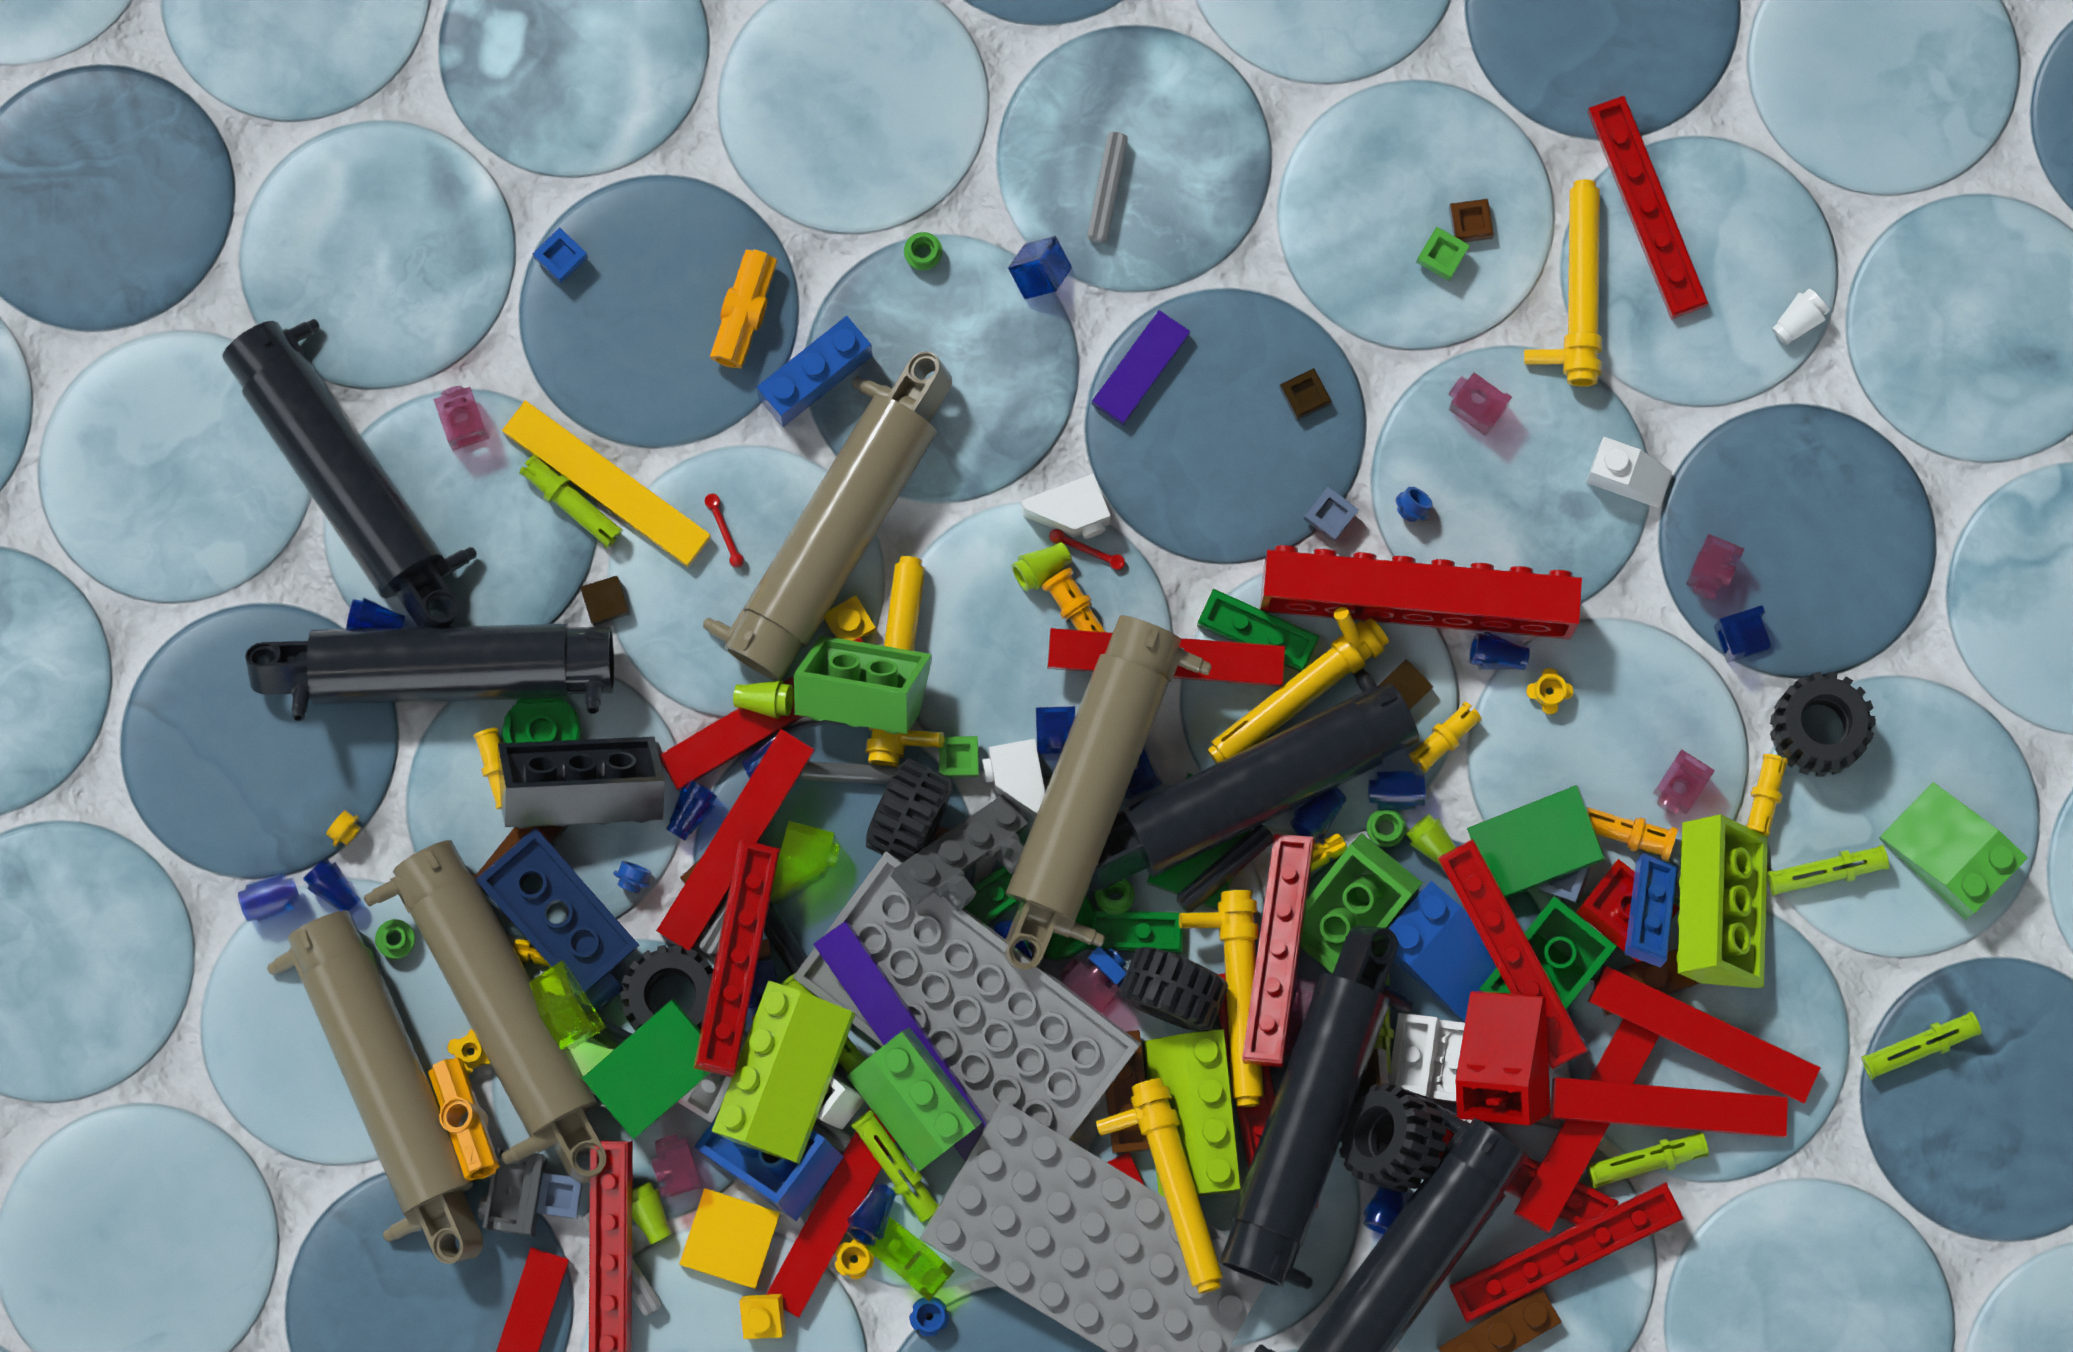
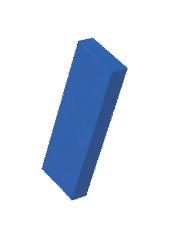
(1651, 910)

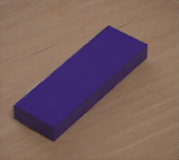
(1140, 367)

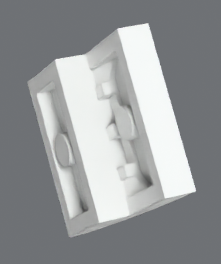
(1426, 1056)

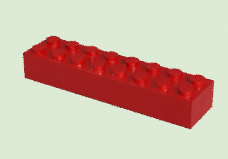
(1421, 593)

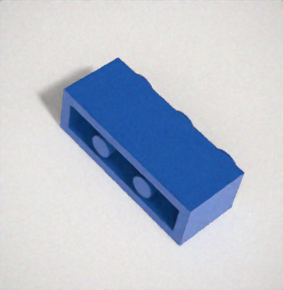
(814, 371)

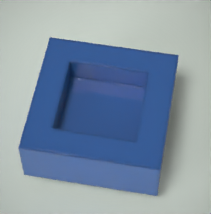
(560, 255)
(1109, 964)

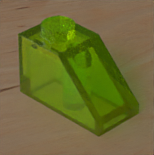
(803, 859)
(565, 1007)
(911, 1260)

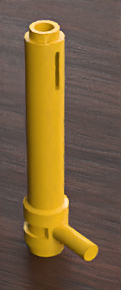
(1582, 341)
(901, 633)
(1345, 656)
(1239, 935)
(1160, 1125)

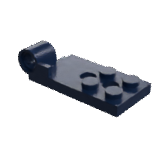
(589, 938)

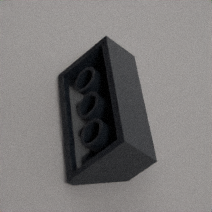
(580, 782)

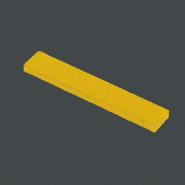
(606, 483)

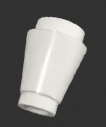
(1801, 316)

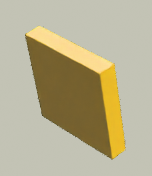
(729, 1238)

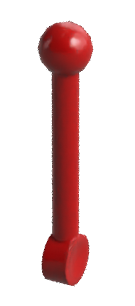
(712, 502)
(1116, 561)

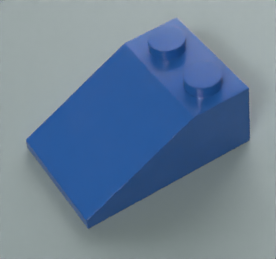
(1442, 949)
(774, 1179)

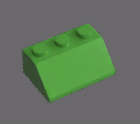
(861, 684)
(914, 1098)

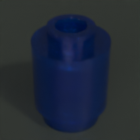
(1397, 790)
(268, 898)

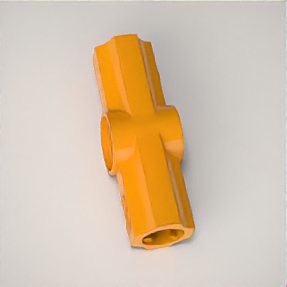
(743, 309)
(472, 1138)

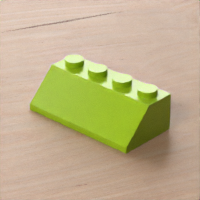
(1722, 903)
(783, 1072)
(1200, 1090)

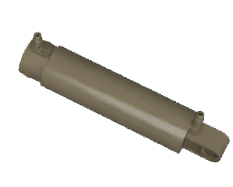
(838, 519)
(1091, 784)
(497, 1003)
(385, 1083)

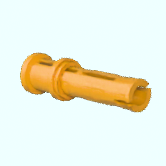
(1072, 602)
(1635, 833)

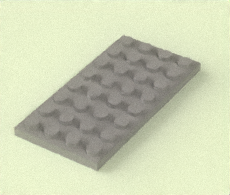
(995, 1025)
(1082, 1243)

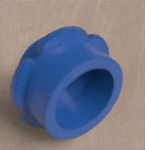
(1413, 504)
(632, 876)
(929, 1327)

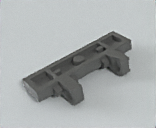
(942, 863)

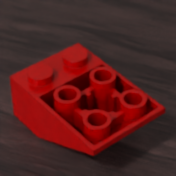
(1504, 1059)

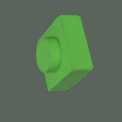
(1442, 253)
(959, 757)

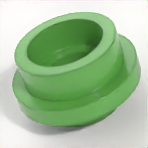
(926, 240)
(1394, 819)
(1116, 907)
(396, 951)

